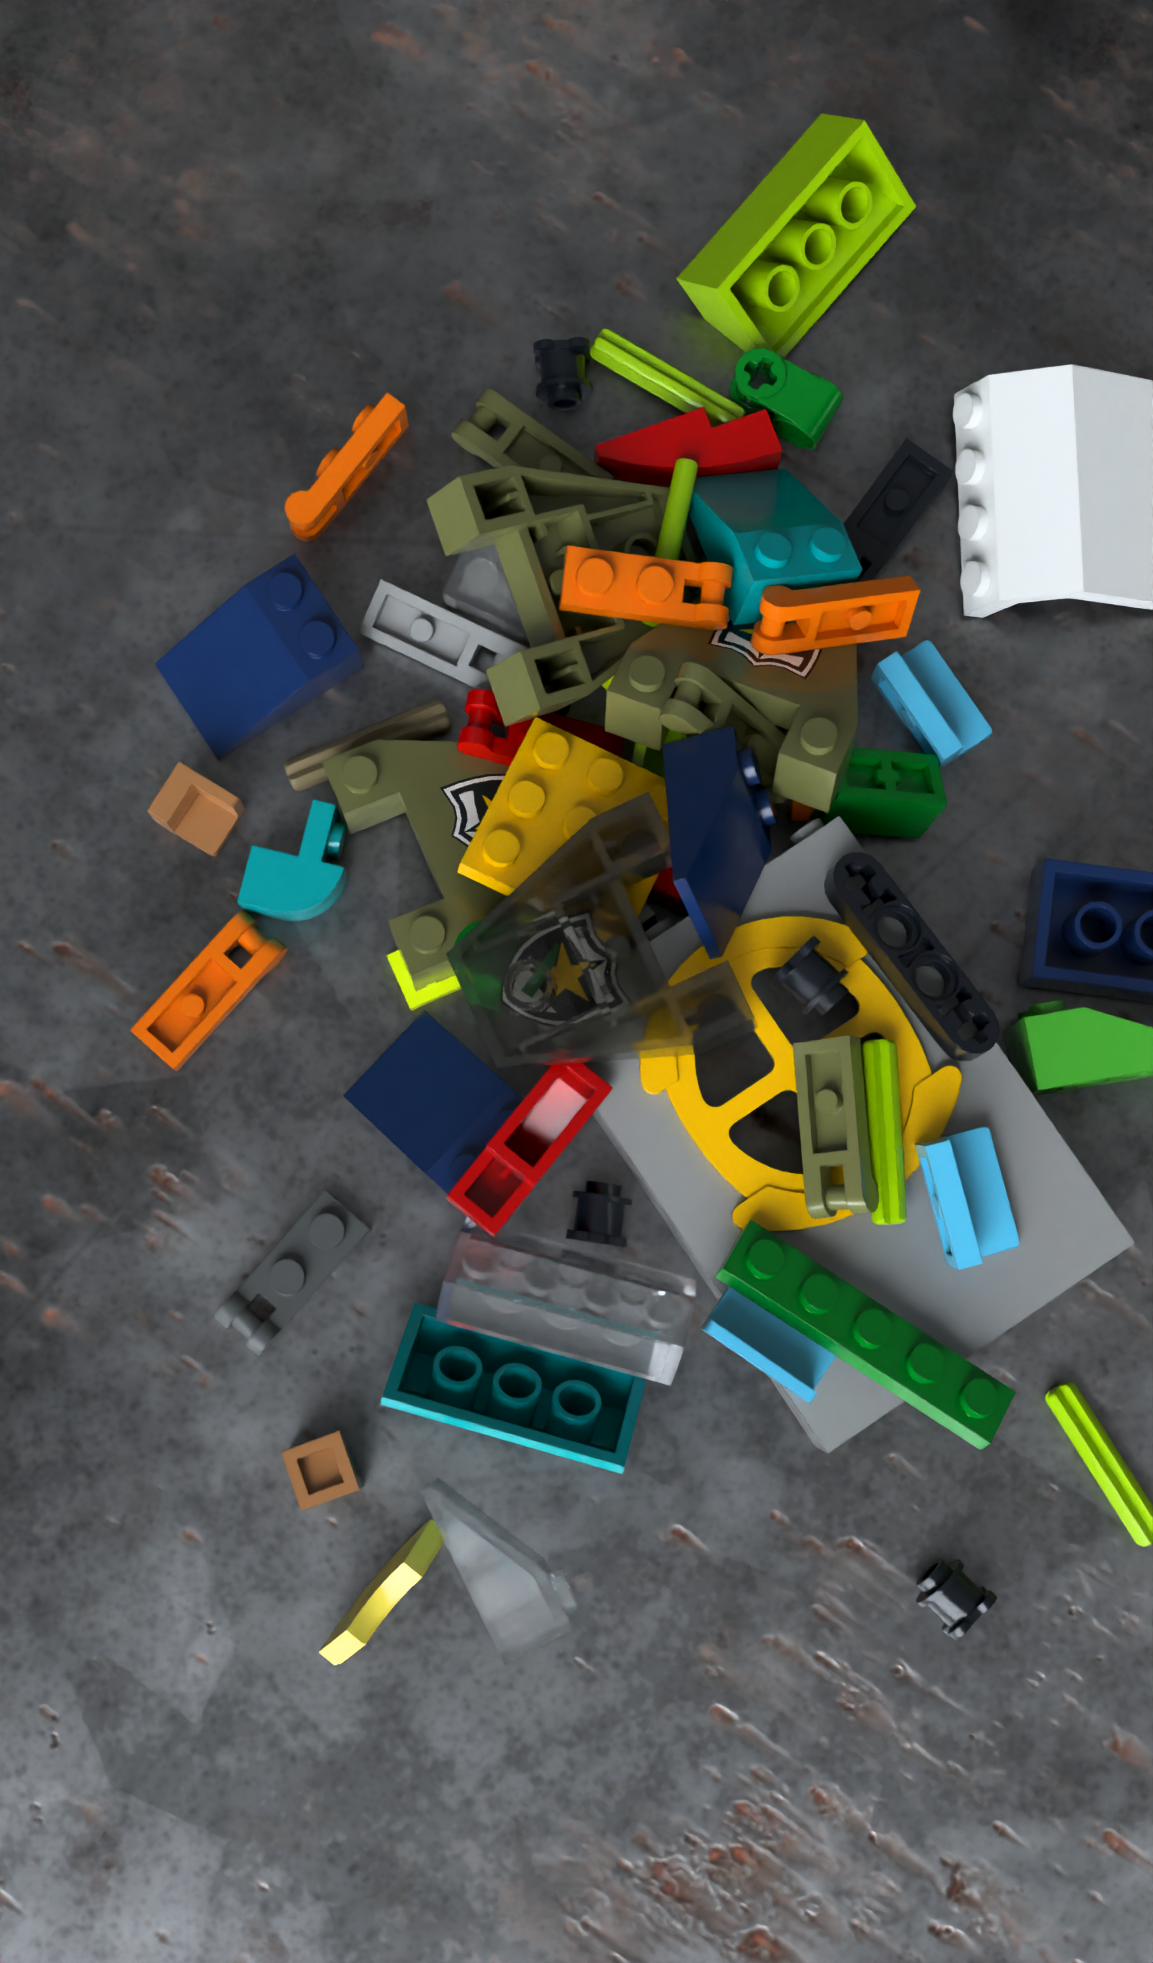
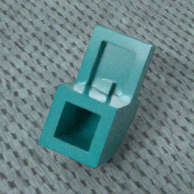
(299, 885)

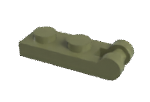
(523, 443)
(722, 710)
(834, 1126)

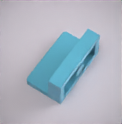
(930, 703)
(967, 1196)
(768, 1343)

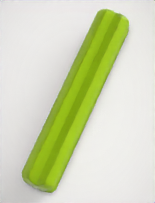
(662, 378)
(885, 1129)
(1103, 1460)

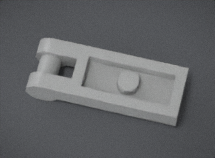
(433, 634)

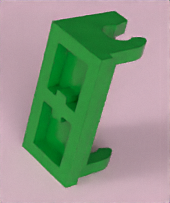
(888, 793)

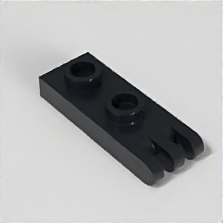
(894, 506)

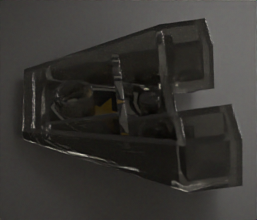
(569, 967)

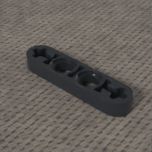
(902, 962)

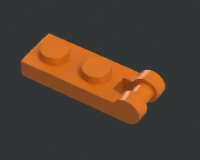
(346, 469)
(644, 588)
(834, 615)
(207, 991)

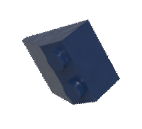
(259, 657)
(716, 829)
(434, 1100)

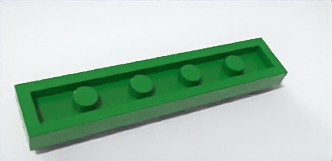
(866, 1335)

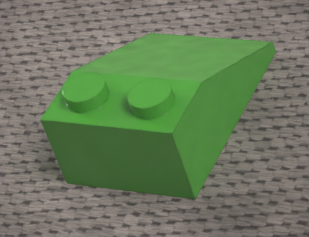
(1076, 1048)

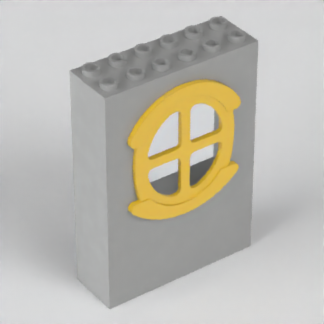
(713, 1188)

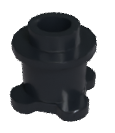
(563, 372)
(811, 979)
(599, 1214)
(953, 1596)

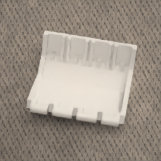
(1055, 488)

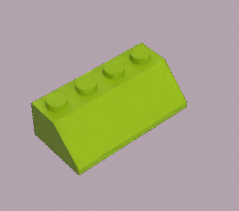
(799, 237)

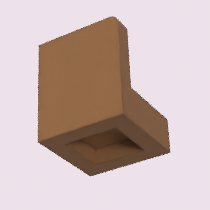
(196, 809)
(321, 1470)

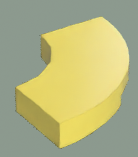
(383, 1593)

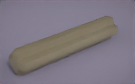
(415, 724)

